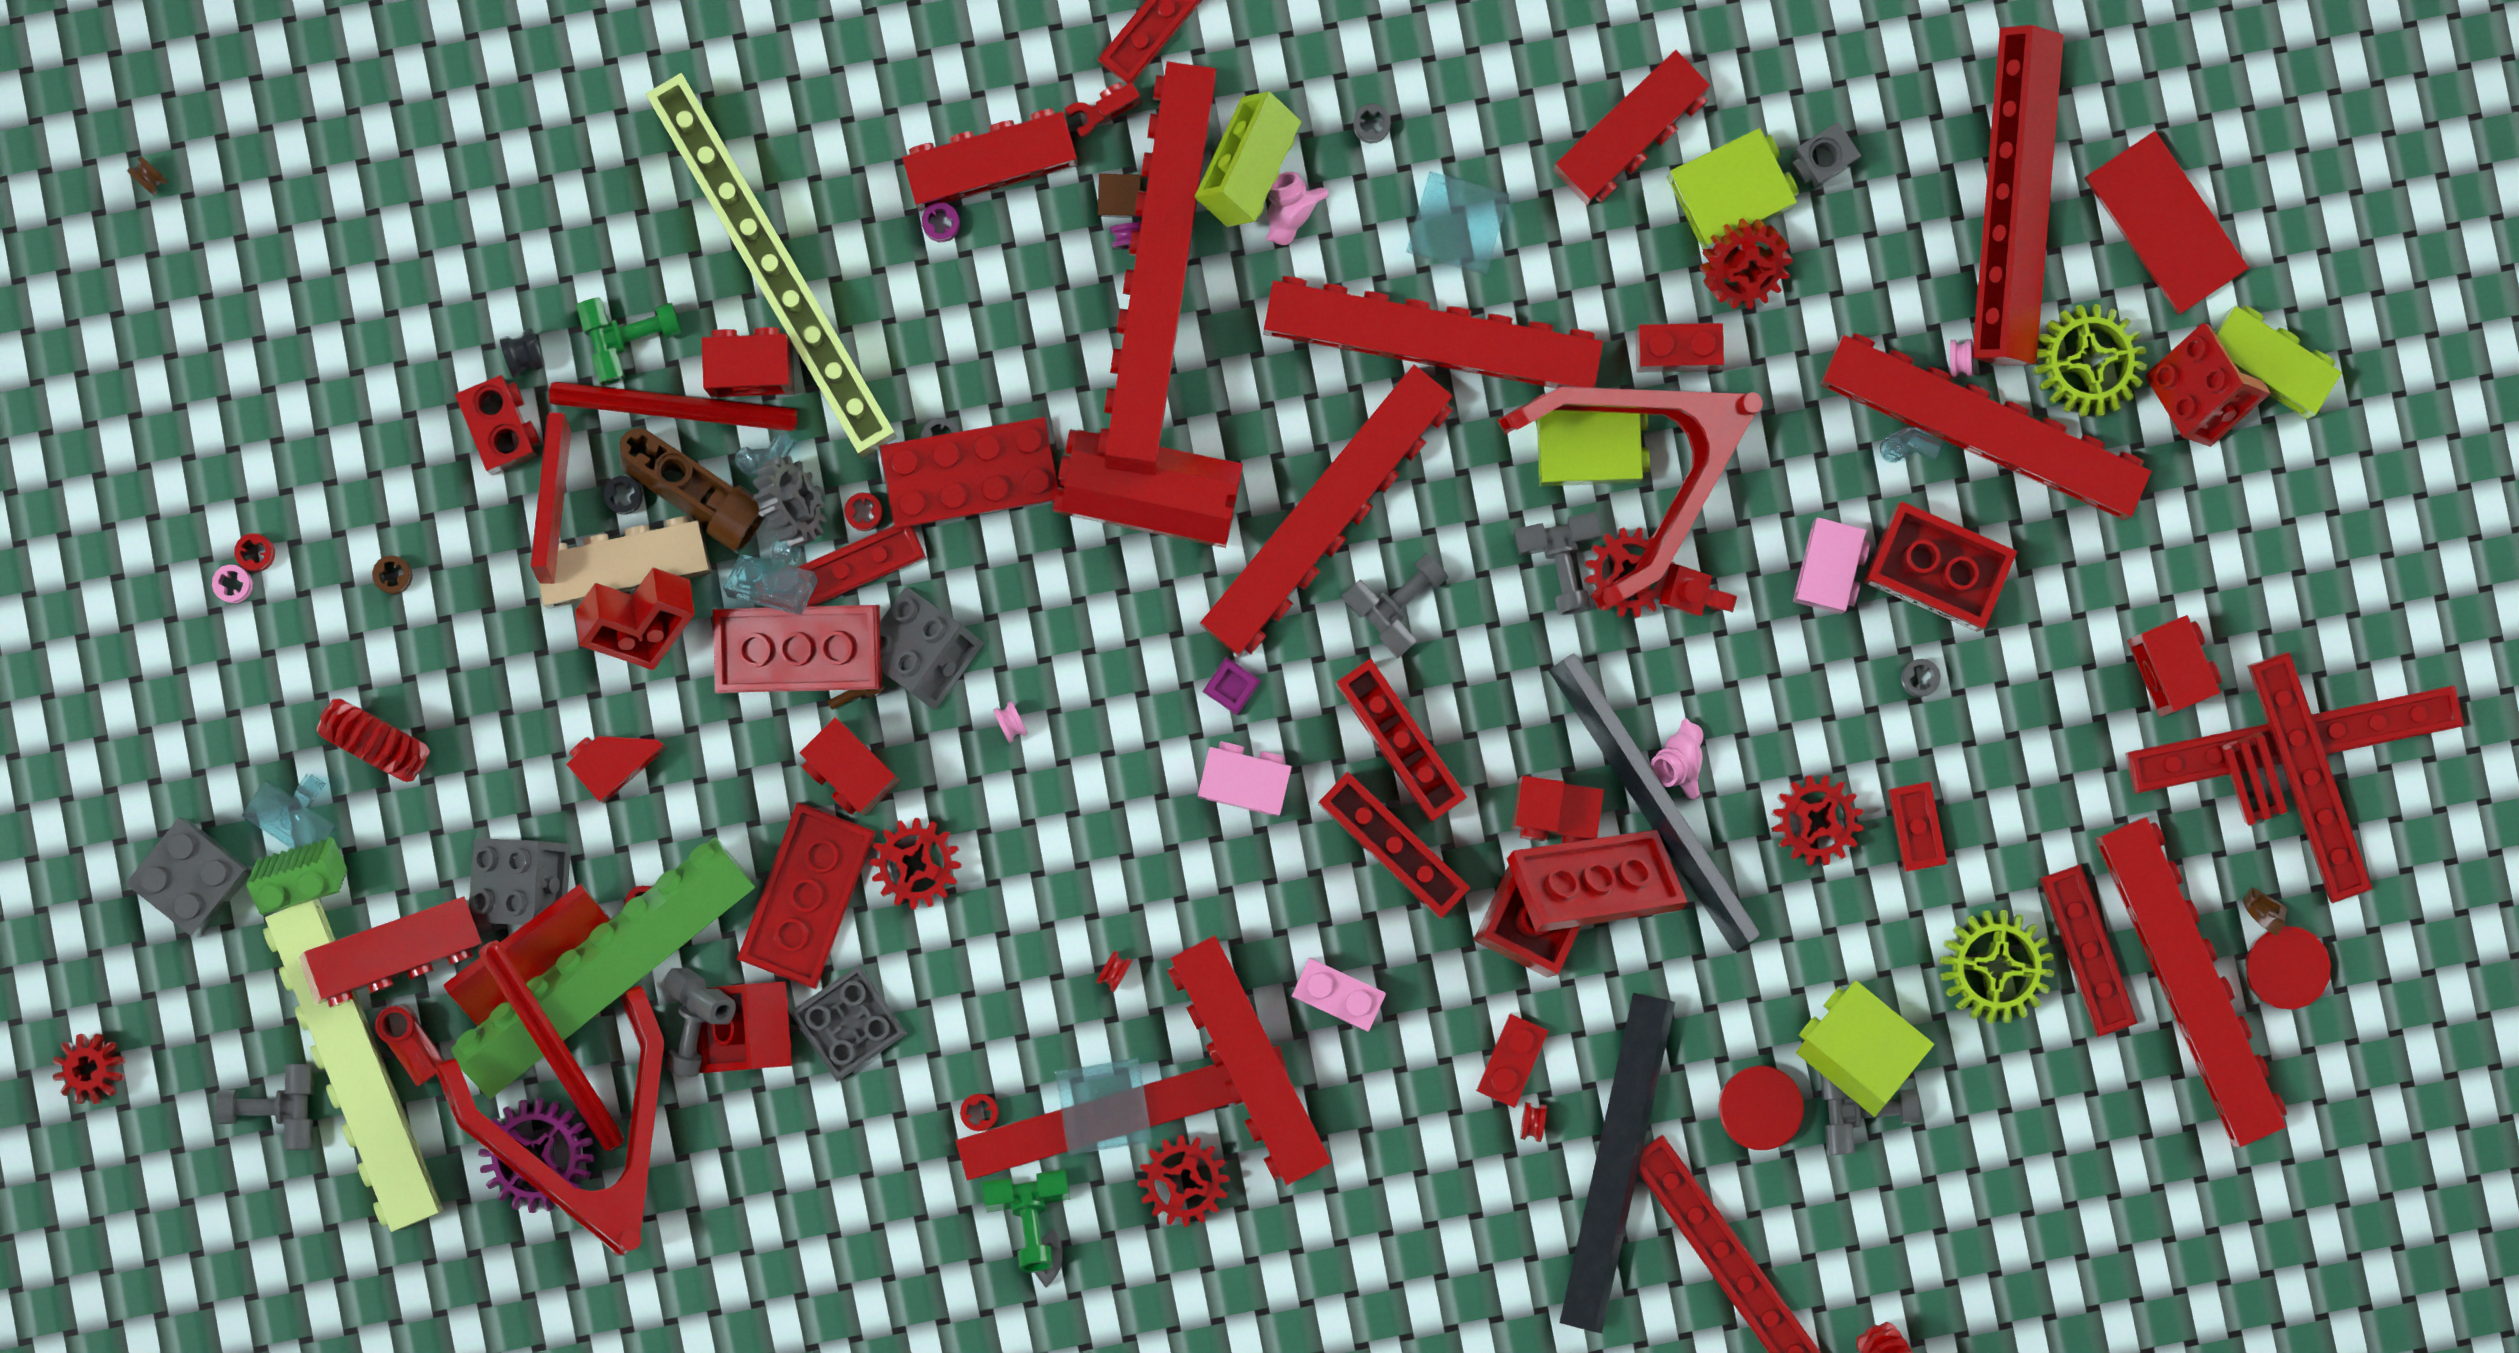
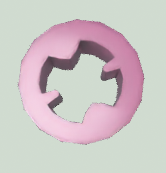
(1961, 358)
(221, 591)
(1010, 721)

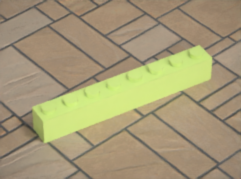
(357, 1077)

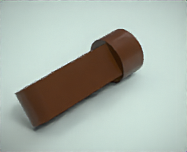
(728, 514)

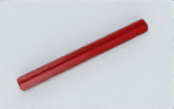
(673, 406)
(551, 1045)

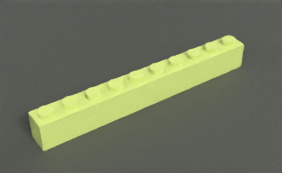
(771, 265)

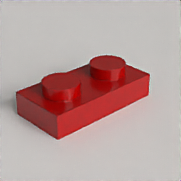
(1917, 826)
(1512, 1060)

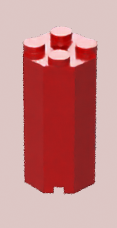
(1185, 499)

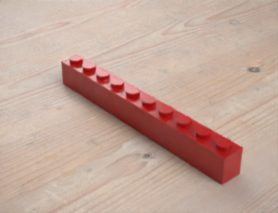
(1159, 269)

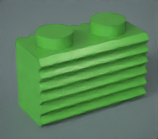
(297, 876)

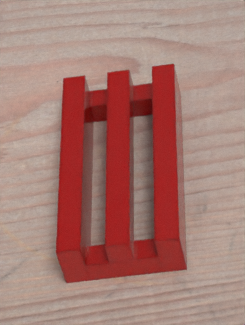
(2264, 810)

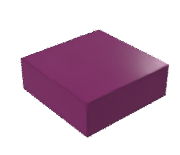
(1231, 686)

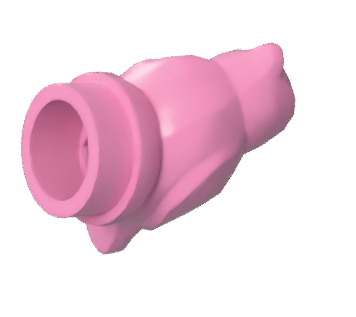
(1290, 206)
(1681, 759)

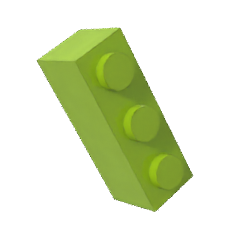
(1248, 159)
(2288, 370)

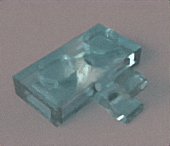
(773, 581)
(290, 817)

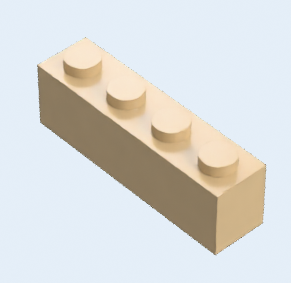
(627, 560)

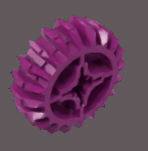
(560, 1126)

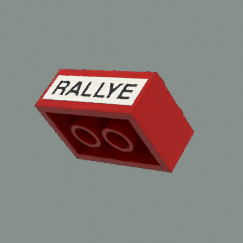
(1939, 566)

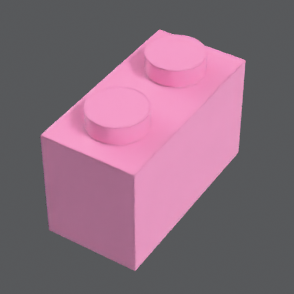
(1831, 565)
(1245, 780)
(1338, 994)

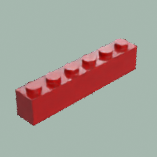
(1250, 1061)

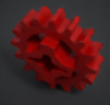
(1743, 262)
(1619, 556)
(1833, 830)
(926, 838)
(1192, 1154)

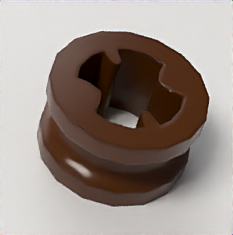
(147, 176)
(380, 569)

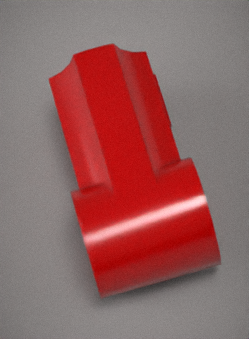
(412, 1048)

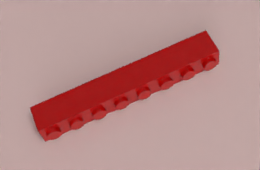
(2018, 195)
(1432, 336)
(1986, 427)
(1326, 511)
(2191, 982)

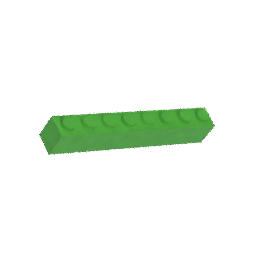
(606, 963)

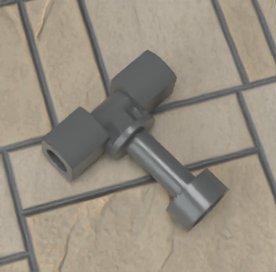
(1559, 544)
(1386, 612)
(698, 1007)
(288, 1107)
(1847, 1114)

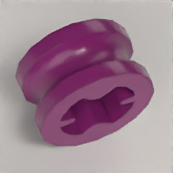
(951, 216)
(1123, 234)

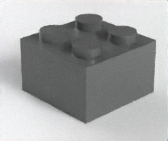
(189, 877)

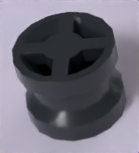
(522, 353)

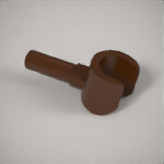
(852, 694)

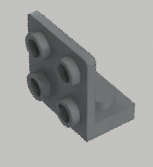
(924, 648)
(516, 879)

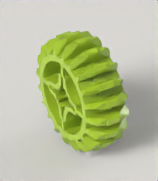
(2091, 379)
(1995, 985)

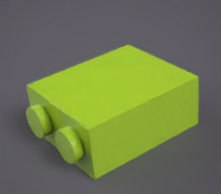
(1732, 185)
(1591, 448)
(1863, 1047)

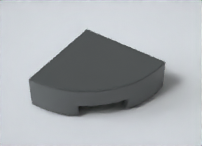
(1053, 1240)

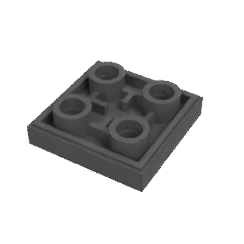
(848, 1023)

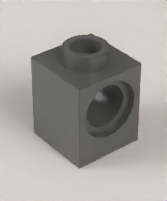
(1840, 146)

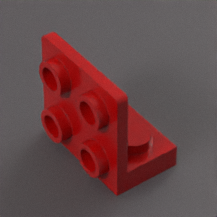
(2204, 387)

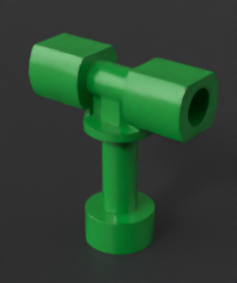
(610, 338)
(1027, 1202)

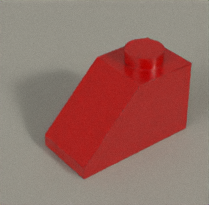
(611, 762)

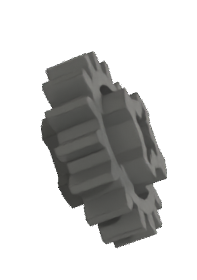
(789, 501)

